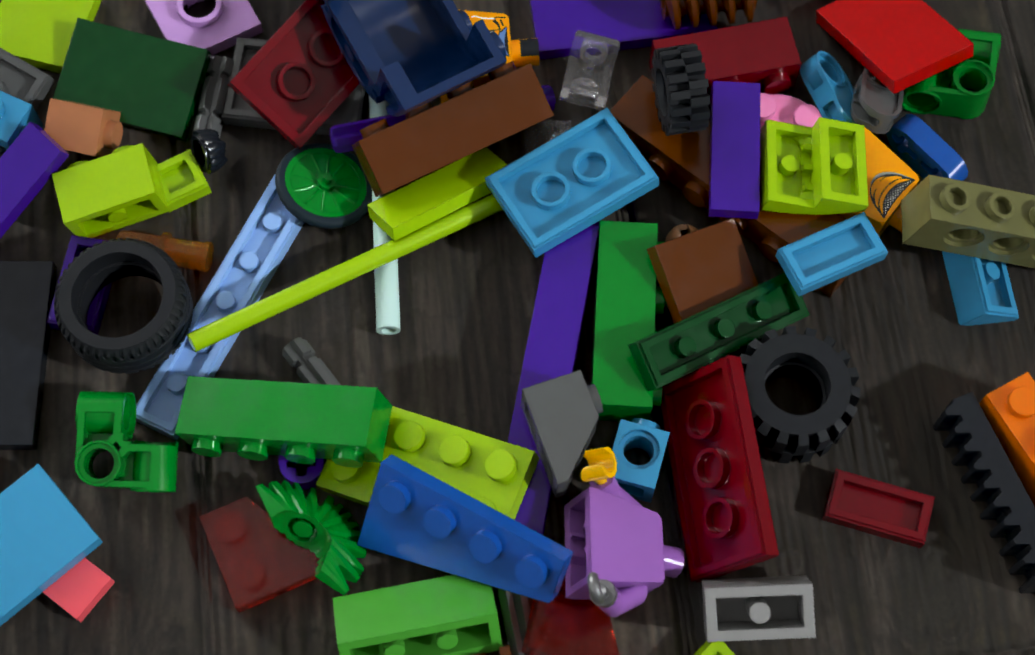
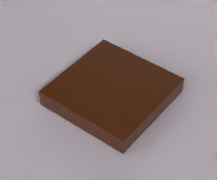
(702, 268)

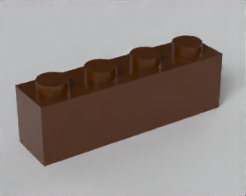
(452, 129)

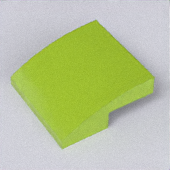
(813, 168)

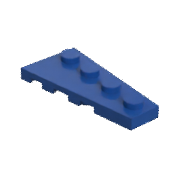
(454, 533)

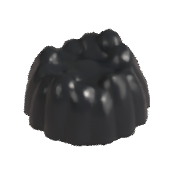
(208, 150)

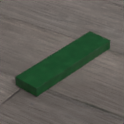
(717, 331)

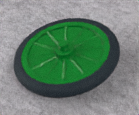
(323, 186)

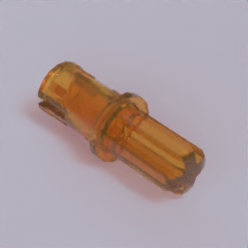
(184, 252)

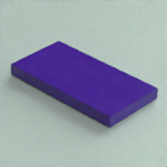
(628, 21)

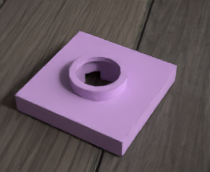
(212, 32)

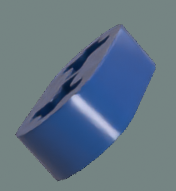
(925, 149)

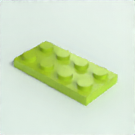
(466, 460)

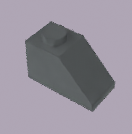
(562, 424)

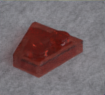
(255, 555)
(568, 628)

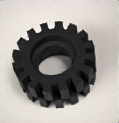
(680, 89)

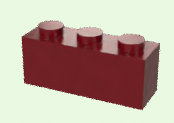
(745, 53)

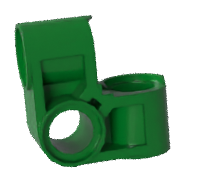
(945, 91)
(107, 424)

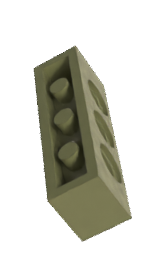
(970, 220)

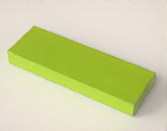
(435, 194)

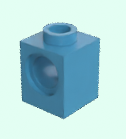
(645, 435)

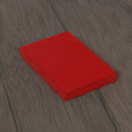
(895, 38)

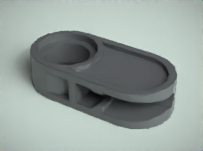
(875, 104)

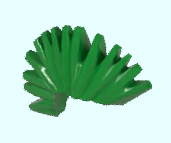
(318, 530)

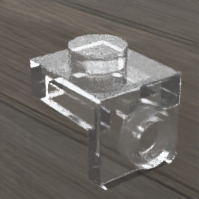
(589, 70)

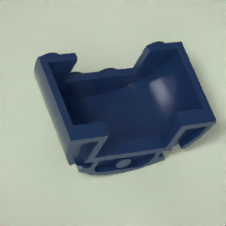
(412, 48)

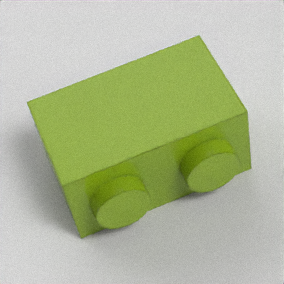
(110, 191)

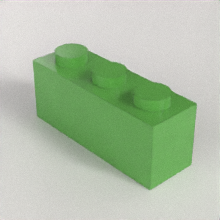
(419, 619)

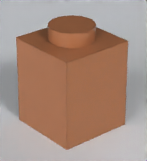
(83, 127)

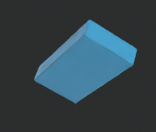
(831, 254)

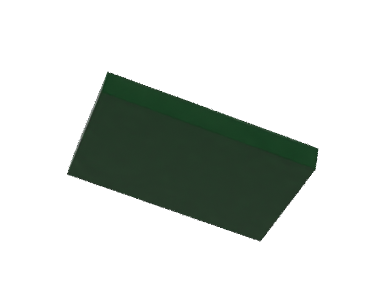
(134, 73)

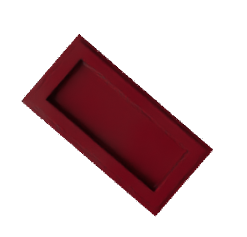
(878, 508)

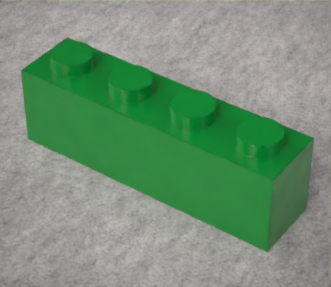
(623, 314)
(284, 420)

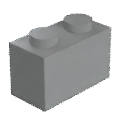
(758, 608)

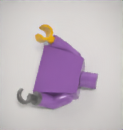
(614, 542)

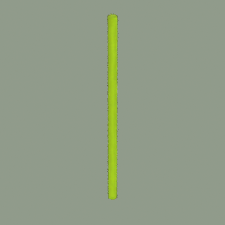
(341, 274)

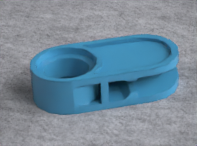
(828, 86)

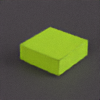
(182, 180)

